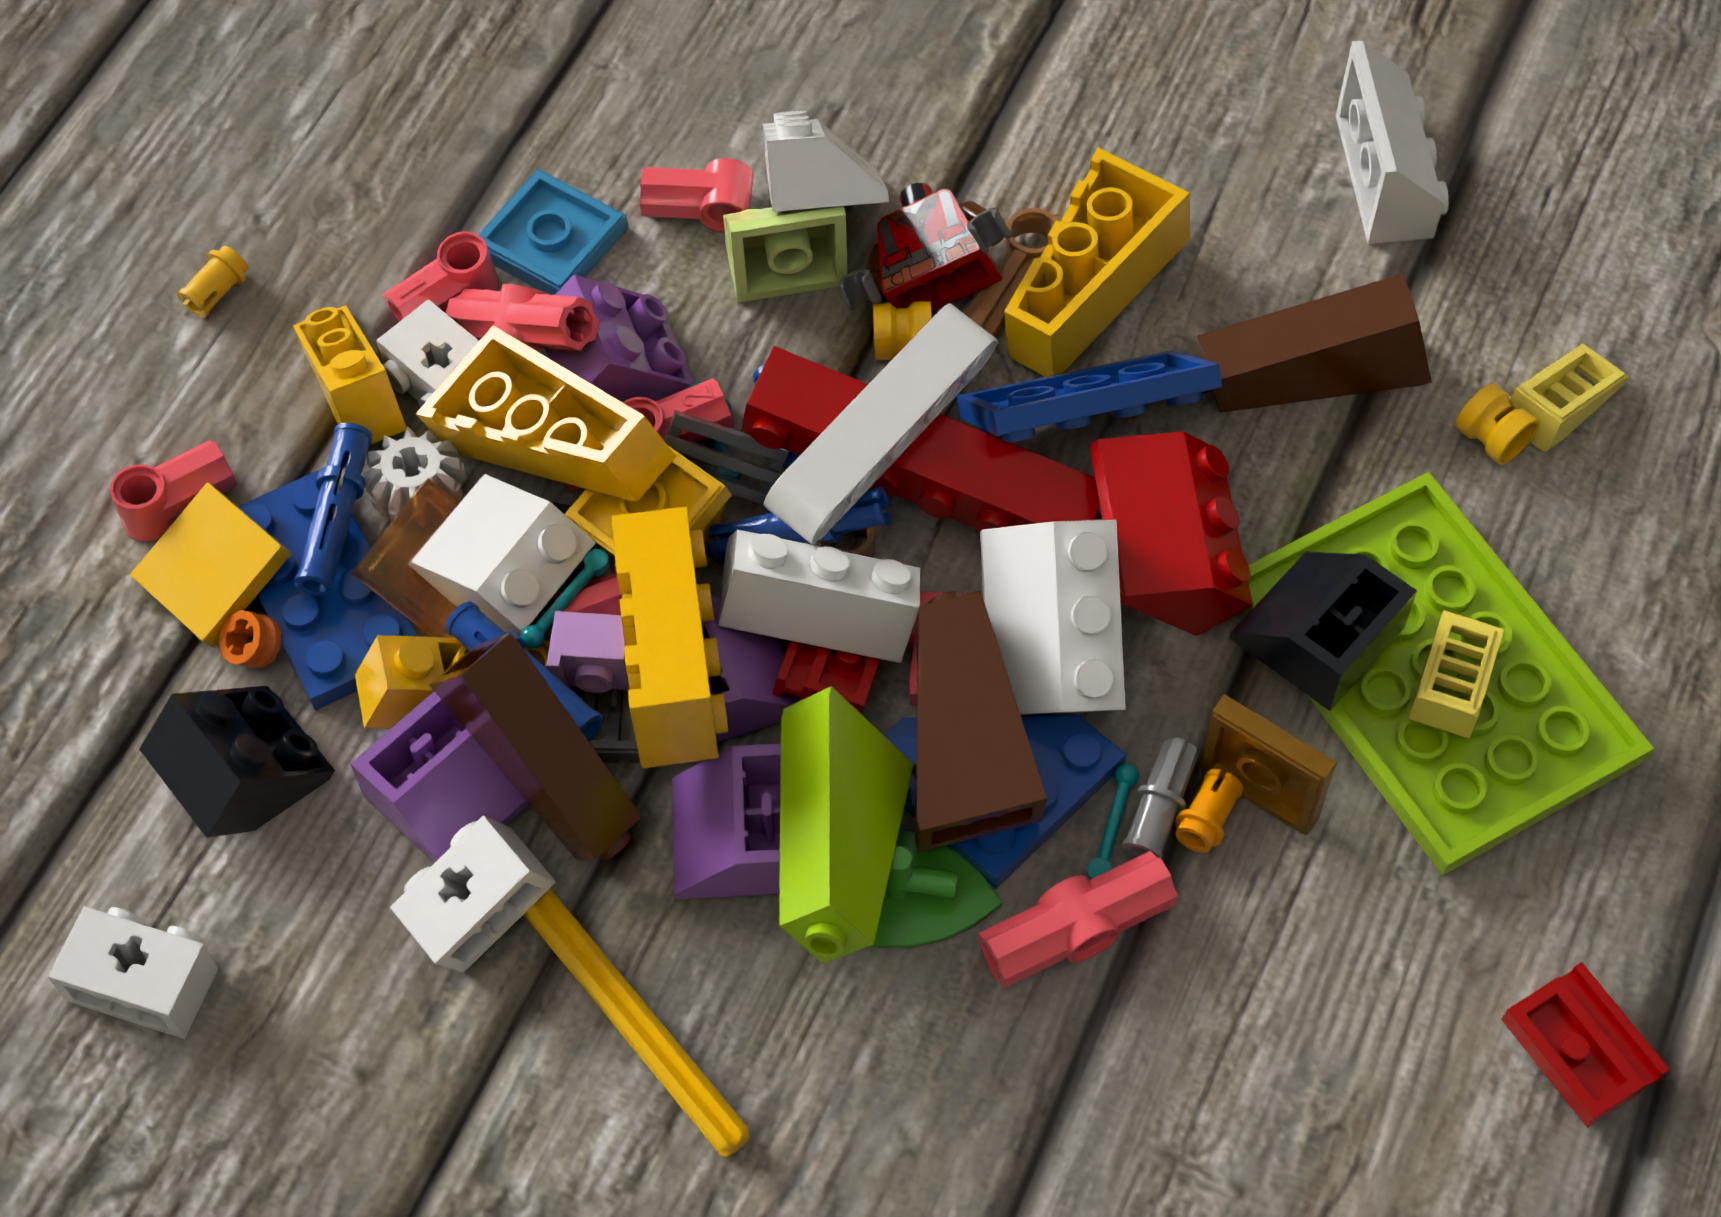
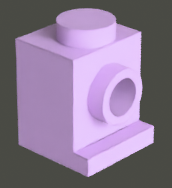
(588, 651)

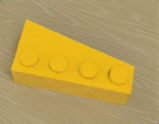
(1096, 261)
(543, 420)
(664, 638)

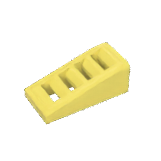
(1564, 398)
(1445, 710)

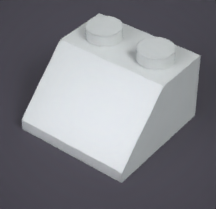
(502, 553)

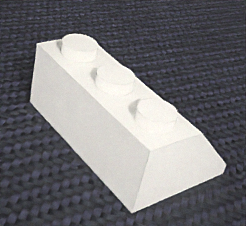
(1388, 150)
(815, 167)
(818, 595)
(1057, 614)

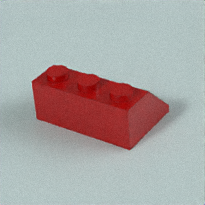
(1173, 528)

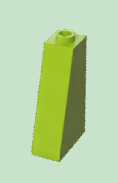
(837, 824)

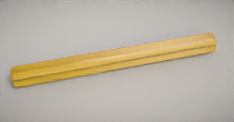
(638, 1025)

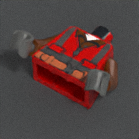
(929, 252)

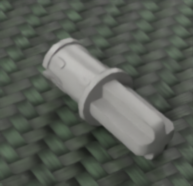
(1161, 798)

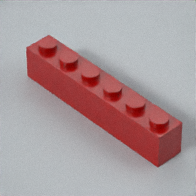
(945, 469)

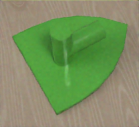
(931, 896)

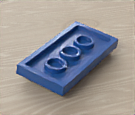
(1076, 395)
(321, 633)

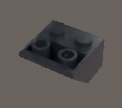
(1326, 622)
(233, 757)

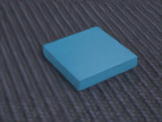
(551, 233)

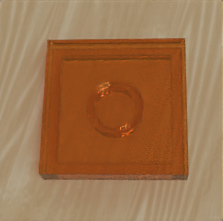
(386, 563)

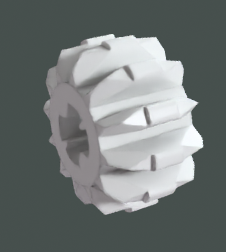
(407, 463)

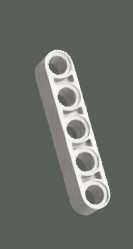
(880, 424)

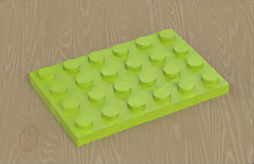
(1545, 718)

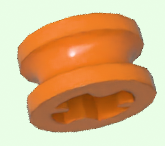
(234, 638)

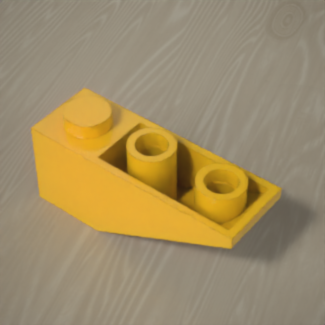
(350, 372)
(399, 673)

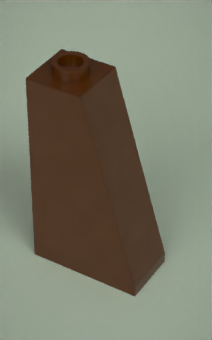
(1321, 349)
(970, 739)
(538, 747)

